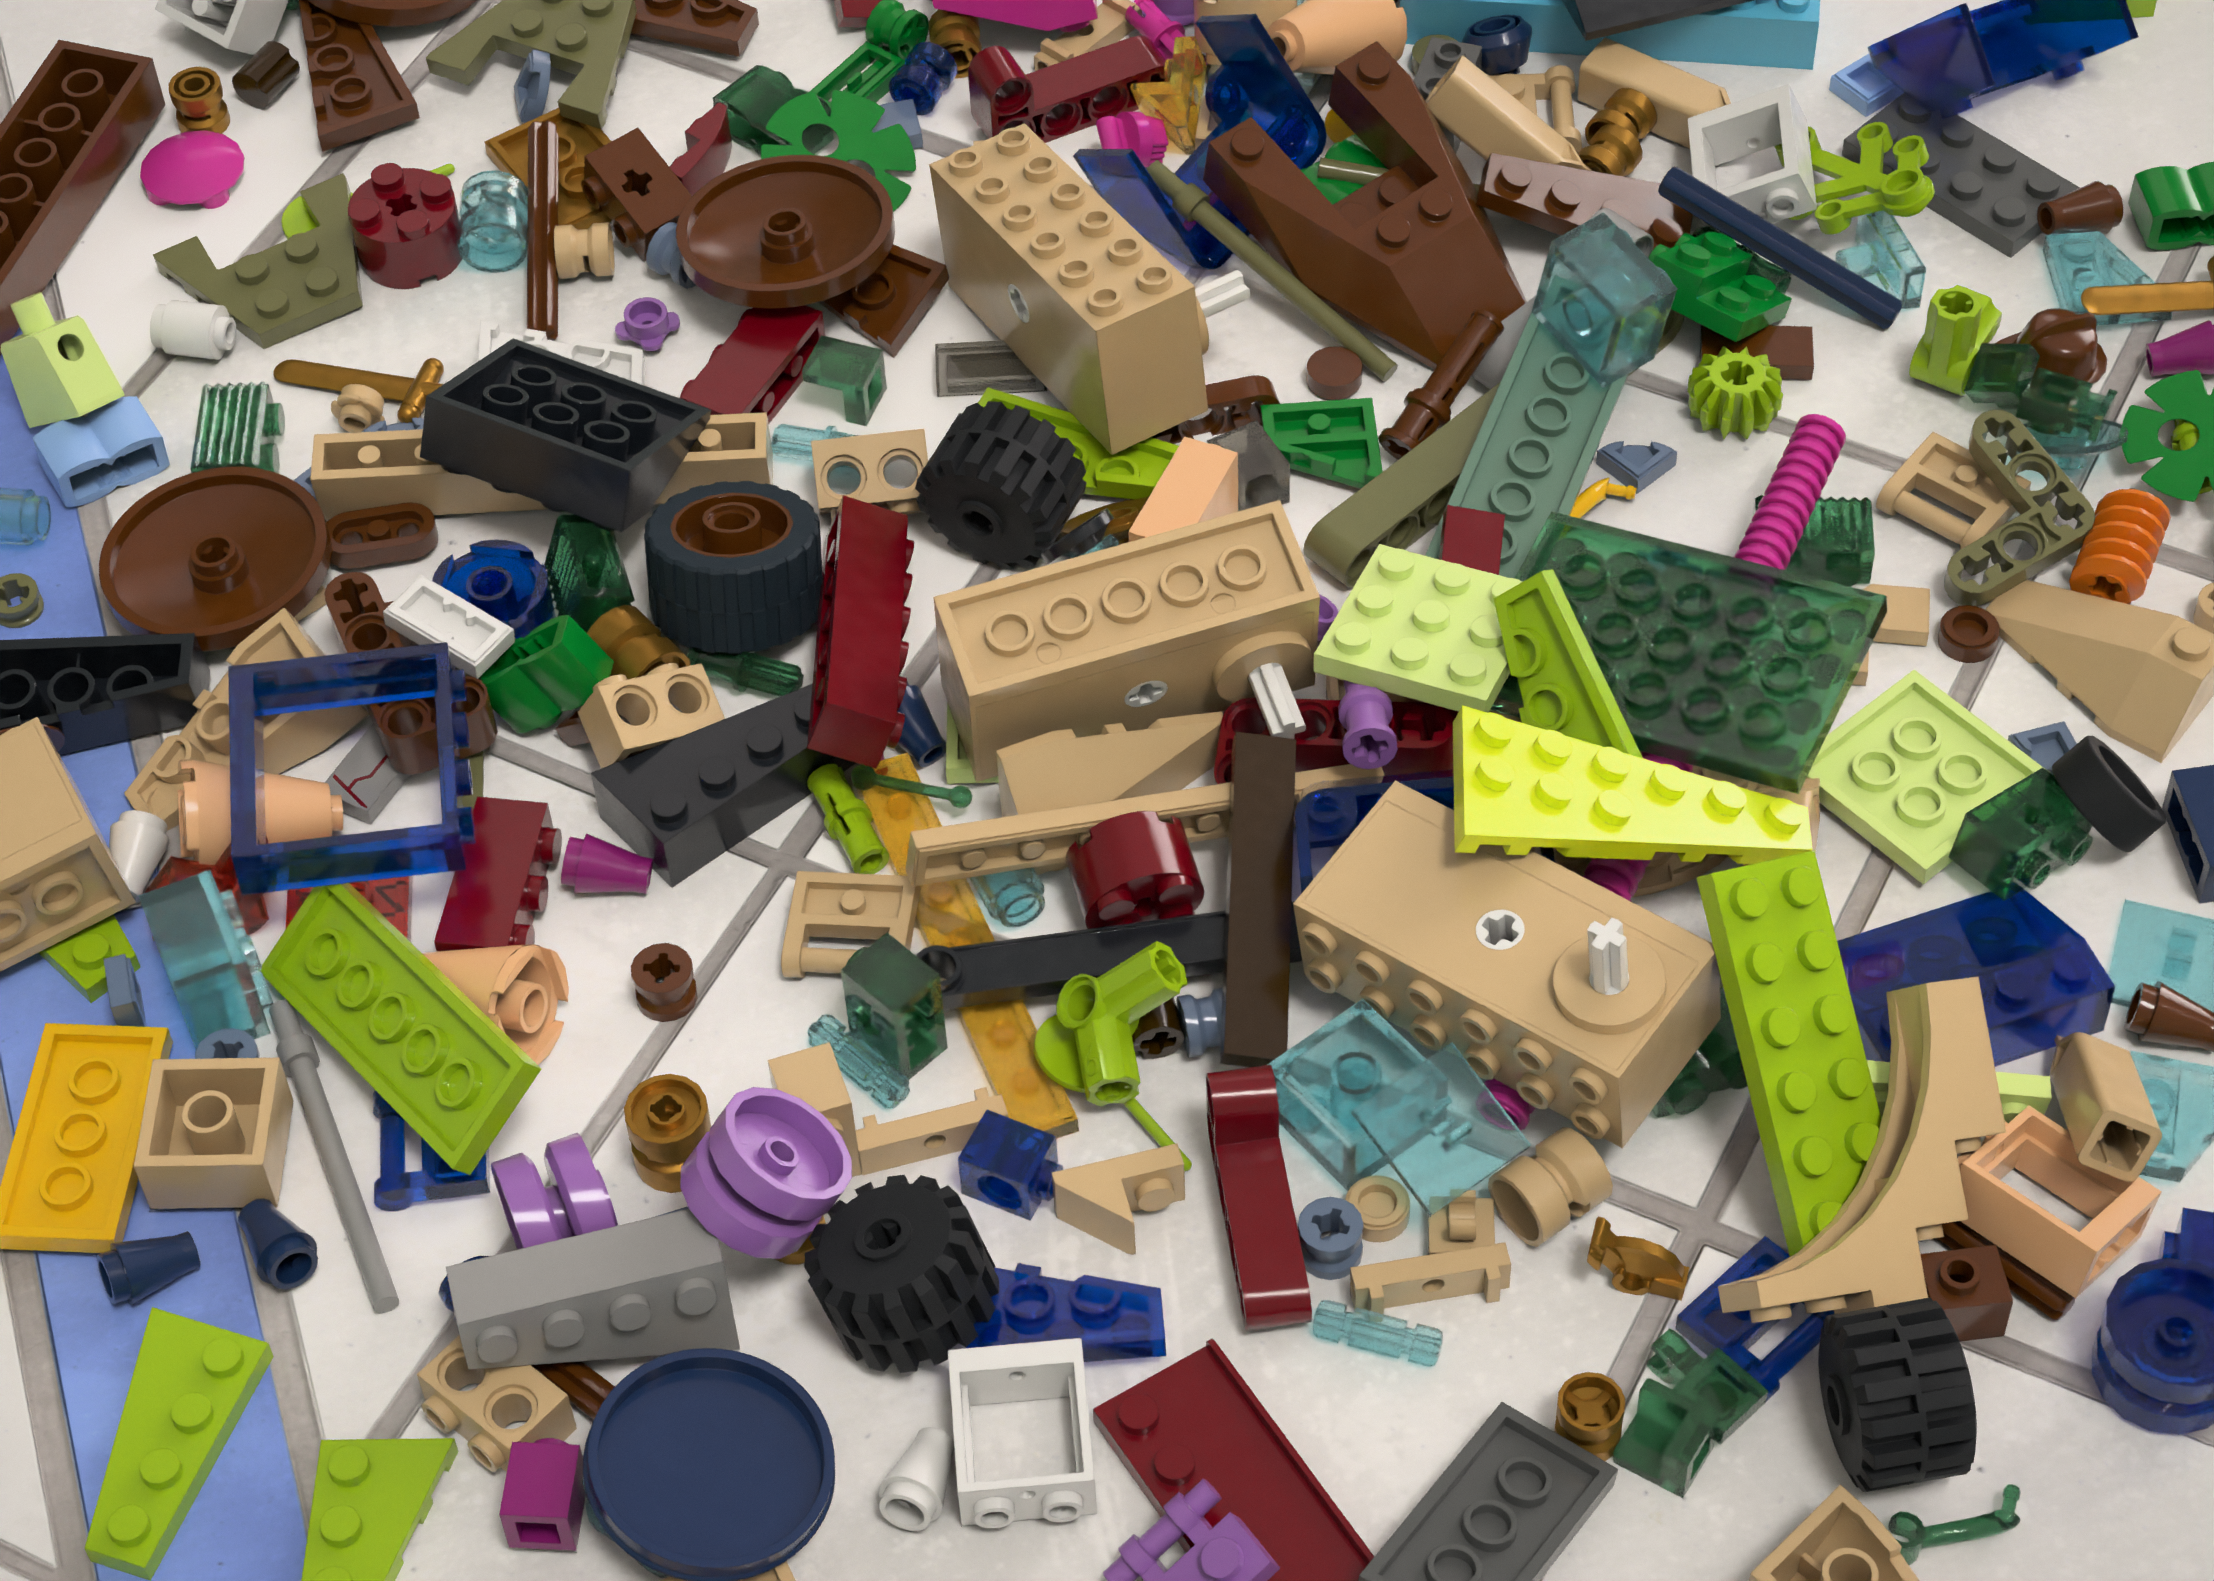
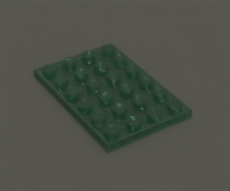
(1707, 648)

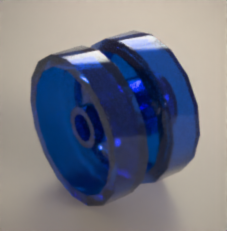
(2159, 1346)

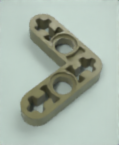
(2036, 512)

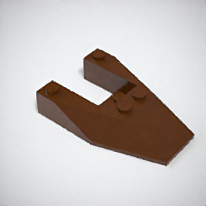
(1398, 253)

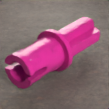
(1156, 26)

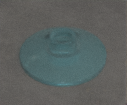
(2072, 449)

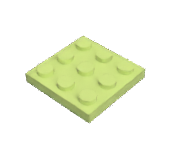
(1420, 631)
(1912, 771)

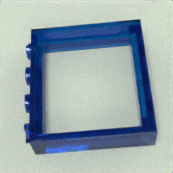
(335, 683)

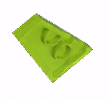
(369, 1505)

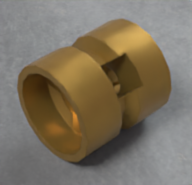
(634, 642)
(665, 1124)

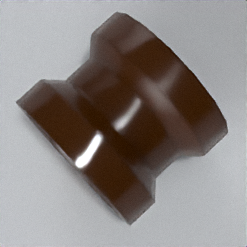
(676, 993)

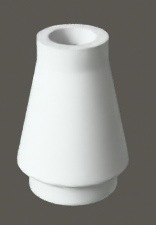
(137, 847)
(917, 1484)

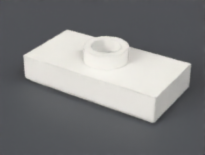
(436, 615)

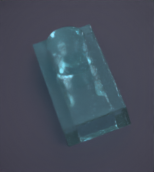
(1887, 254)

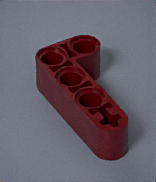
(1061, 95)
(1420, 728)
(1256, 1198)

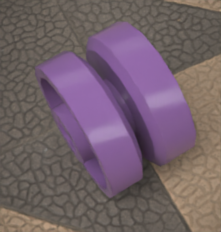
(766, 1173)
(567, 1208)

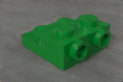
(1715, 285)

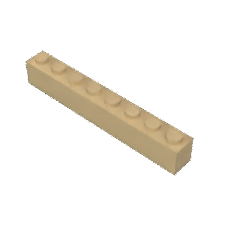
(387, 469)

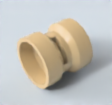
(584, 250)

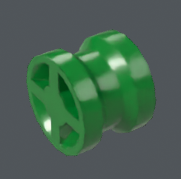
(895, 28)

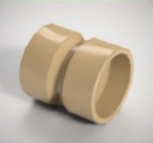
(1547, 1189)

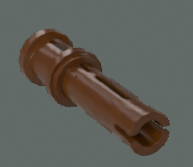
(1430, 406)

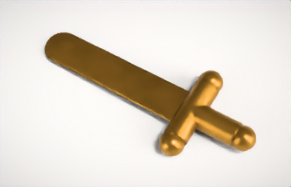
(2151, 297)
(409, 390)

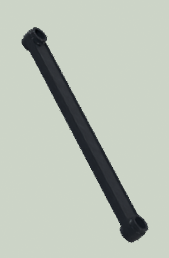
(1046, 962)

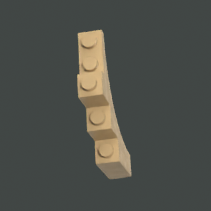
(1935, 1107)

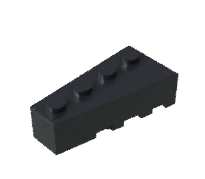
(102, 685)
(712, 785)

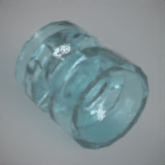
(493, 221)

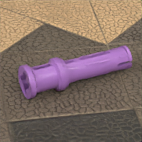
(1366, 716)

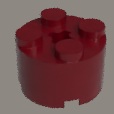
(405, 226)
(1135, 871)

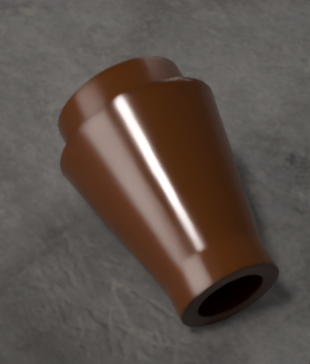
(2082, 210)
(2169, 1018)

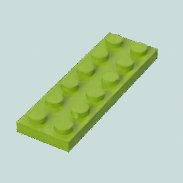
(400, 1023)
(1794, 1035)

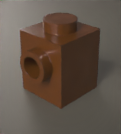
(1970, 1290)

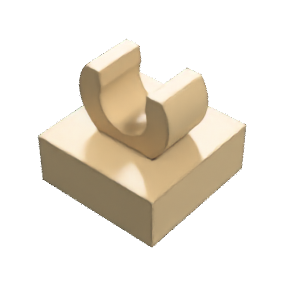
(1462, 1224)

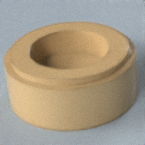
(1382, 1206)

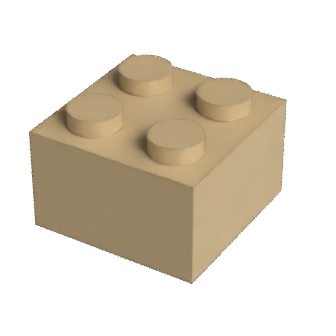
(213, 1132)

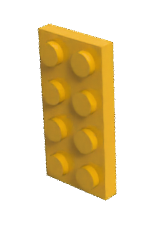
(78, 1138)

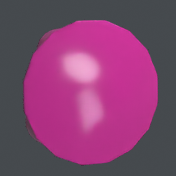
(192, 169)

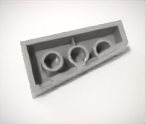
(596, 1296)

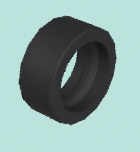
(2108, 794)

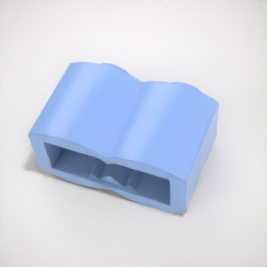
(101, 451)

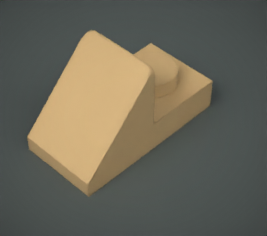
(1105, 1193)

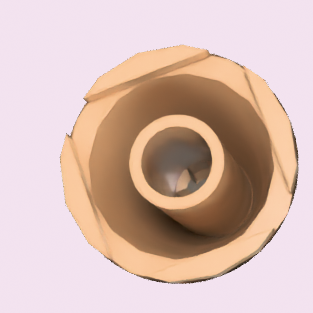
(1327, 32)
(292, 810)
(514, 988)

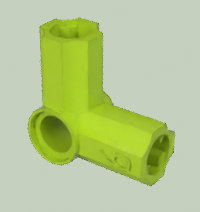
(1952, 337)
(1108, 1012)

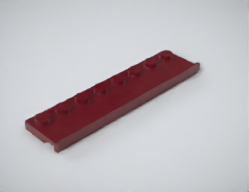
(1210, 1425)

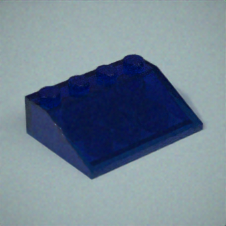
(2030, 967)

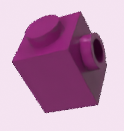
(543, 1495)

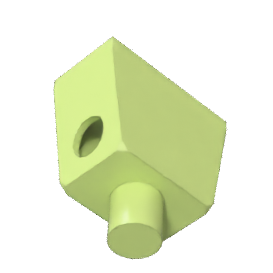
(56, 365)

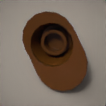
(2064, 343)

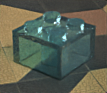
(1603, 299)
(207, 957)
(1330, 1077)

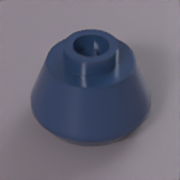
(1503, 42)

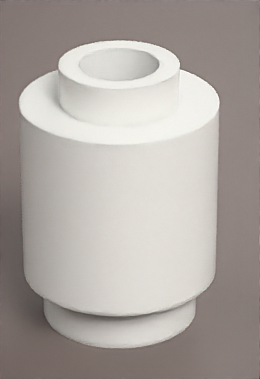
(192, 329)

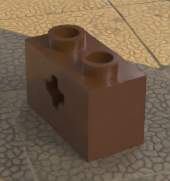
(633, 189)

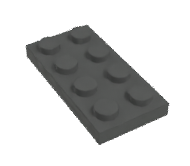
(1974, 175)
(1498, 1507)

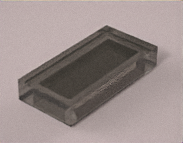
(975, 366)

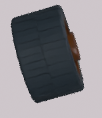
(734, 567)

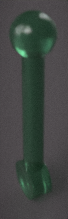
(865, 778)

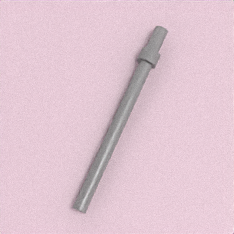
(300, 1062)

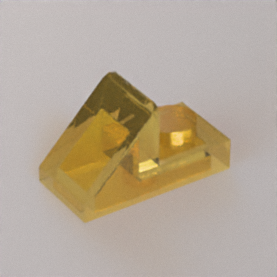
(1180, 96)

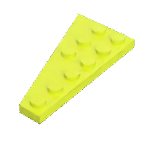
(1595, 802)

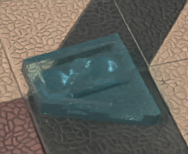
(2091, 261)
(2184, 1109)

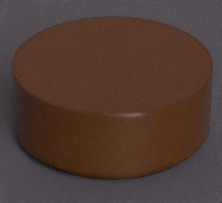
(1334, 373)
(1968, 634)

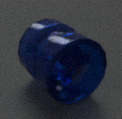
(924, 76)

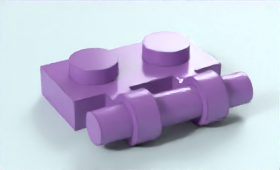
(1218, 1553)

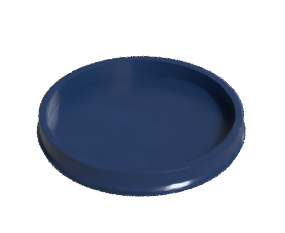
(709, 1465)

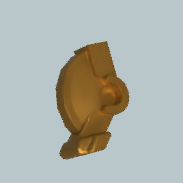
(1637, 1263)

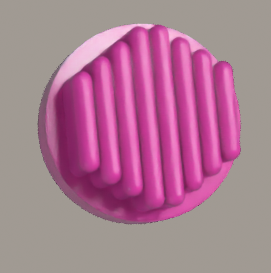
(1136, 132)

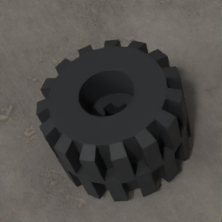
(1001, 485)
(902, 1273)
(1900, 1391)

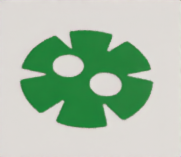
(853, 122)
(2179, 472)

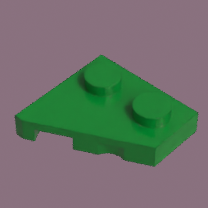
(1327, 438)

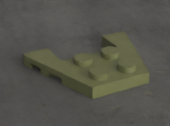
(578, 34)
(284, 286)

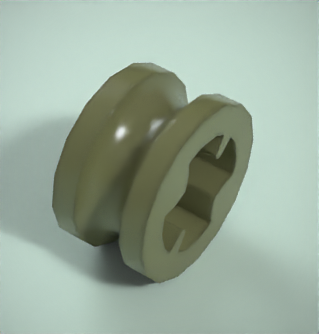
(31, 602)

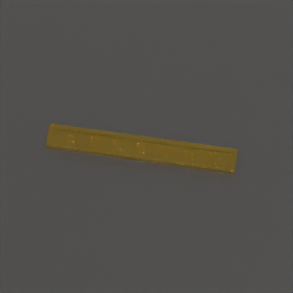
(951, 917)

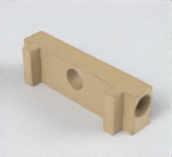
(1100, 32)
(924, 1134)
(1431, 1278)

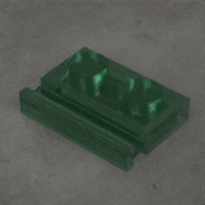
(2063, 402)

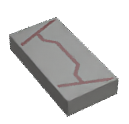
(366, 778)

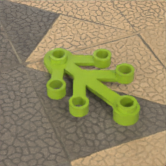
(1898, 193)

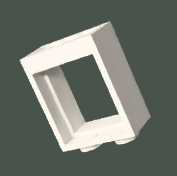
(1749, 128)
(1016, 1375)

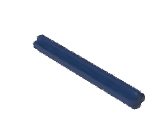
(1780, 247)

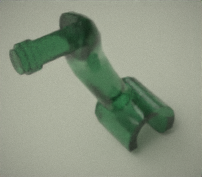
(1955, 1531)

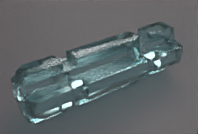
(860, 1062)
(1377, 1333)

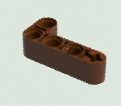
(410, 725)

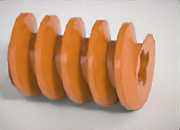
(2121, 546)

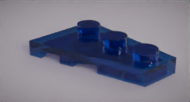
(1108, 1314)

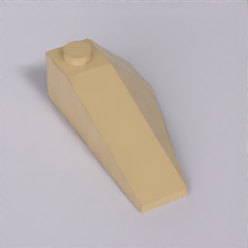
(2126, 663)
(286, 736)
(1119, 764)

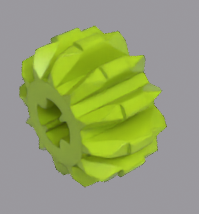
(1735, 392)

